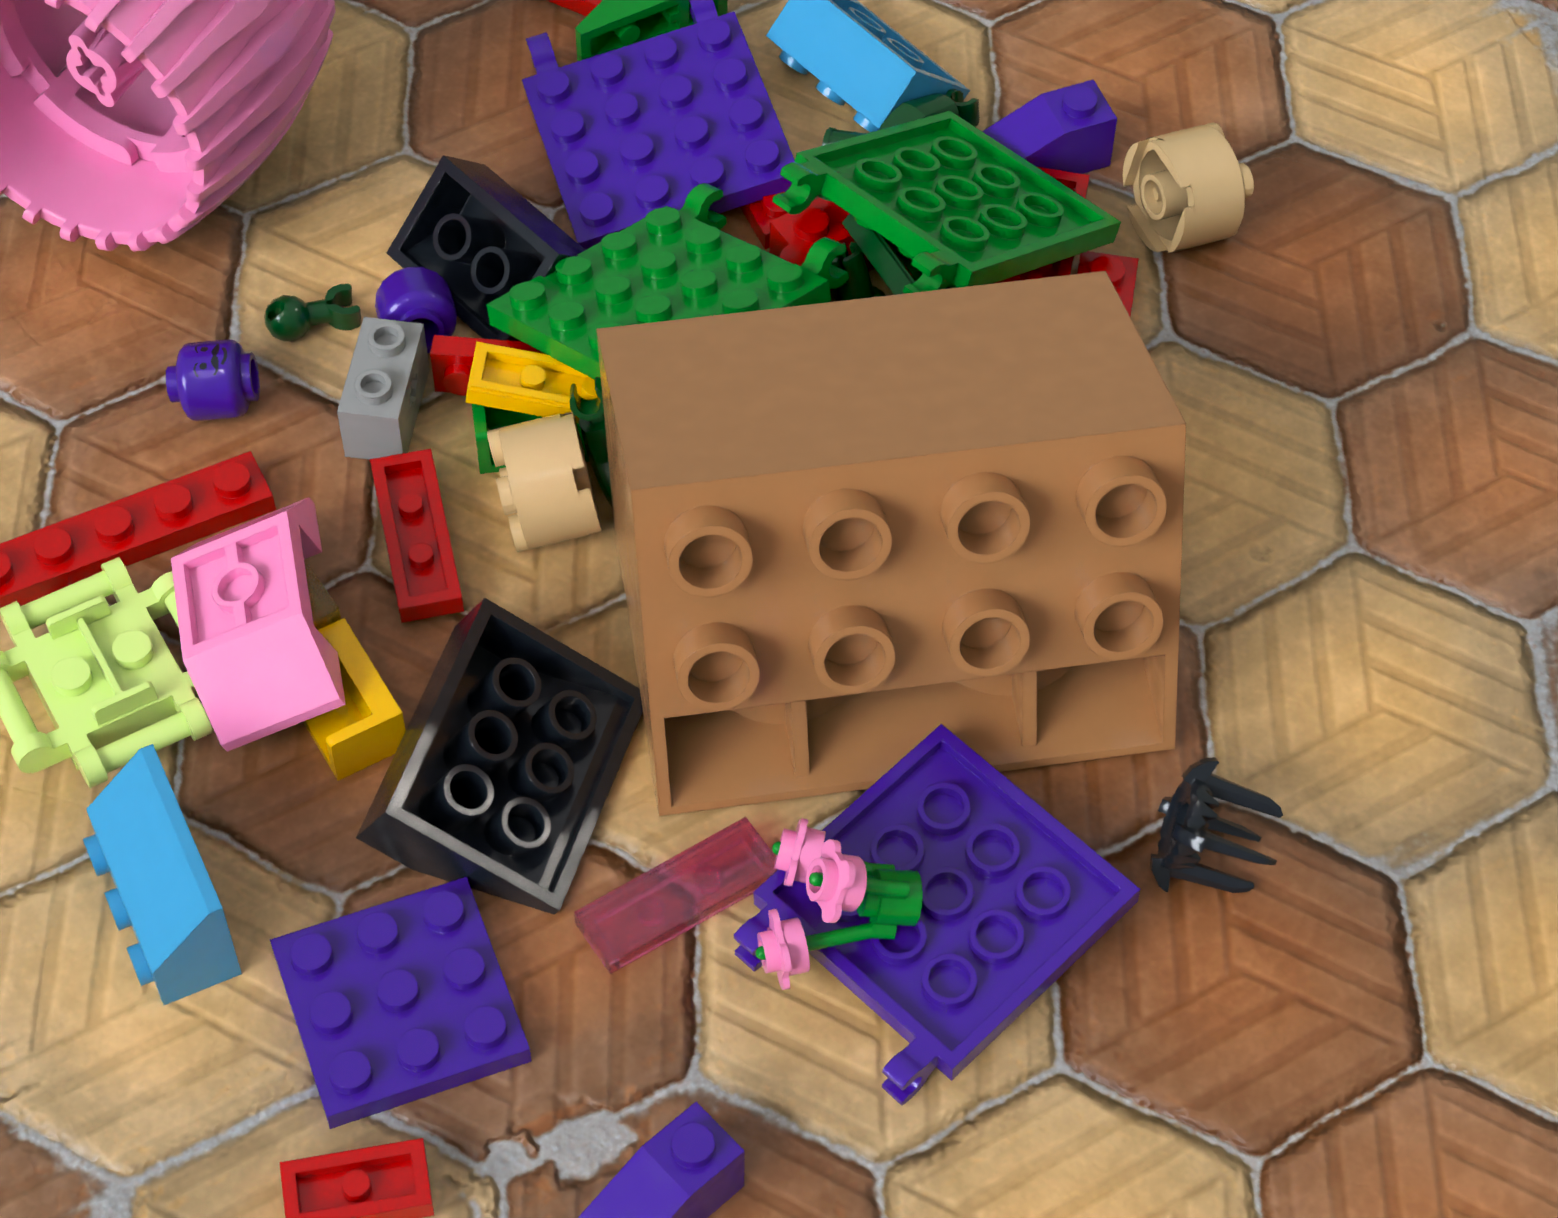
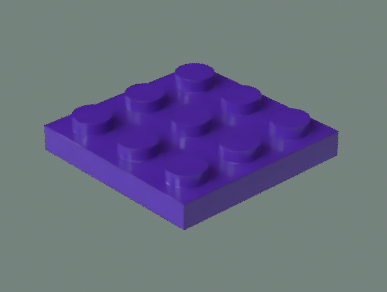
(399, 1002)

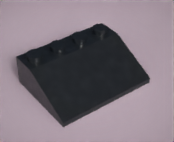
(504, 762)

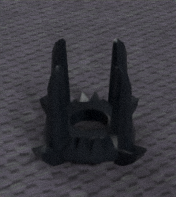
(1185, 826)

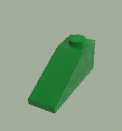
(625, 22)

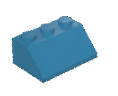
(856, 58)
(159, 882)

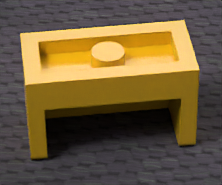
(371, 720)

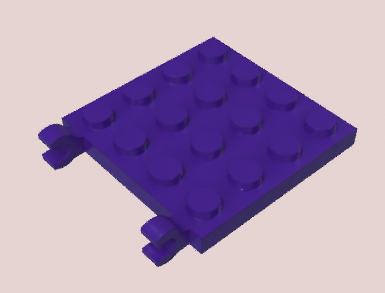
(657, 122)
(1000, 915)

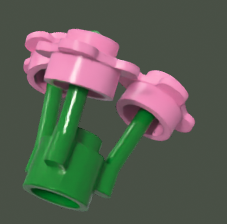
(837, 885)

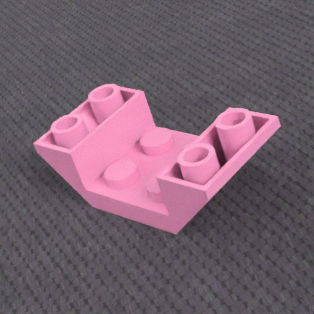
(253, 629)

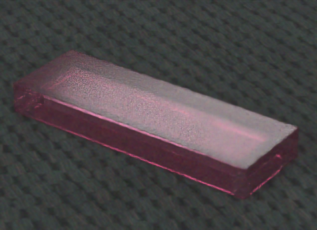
(676, 895)

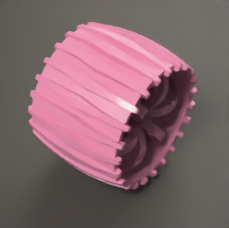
(147, 110)

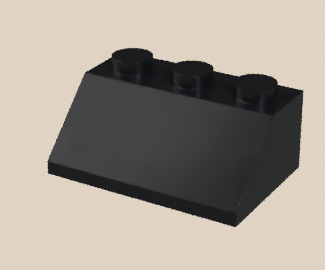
(478, 239)

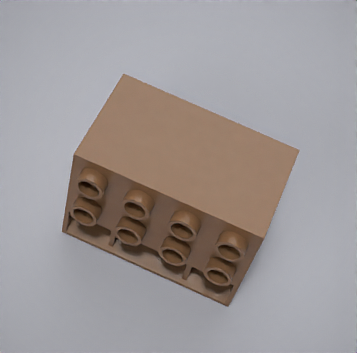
(893, 533)

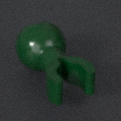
(290, 317)

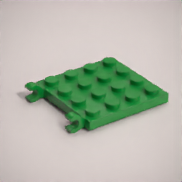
(949, 201)
(657, 272)

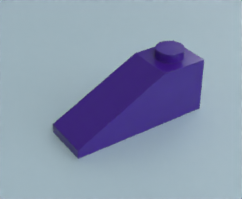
(1061, 129)
(676, 1174)

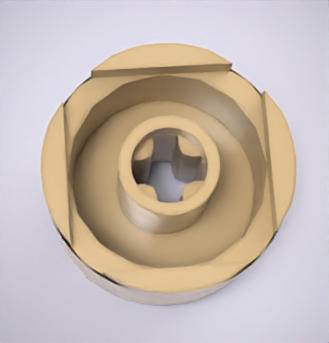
(1186, 188)
(544, 481)

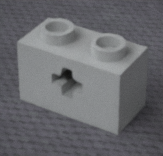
(383, 388)

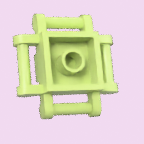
(97, 675)

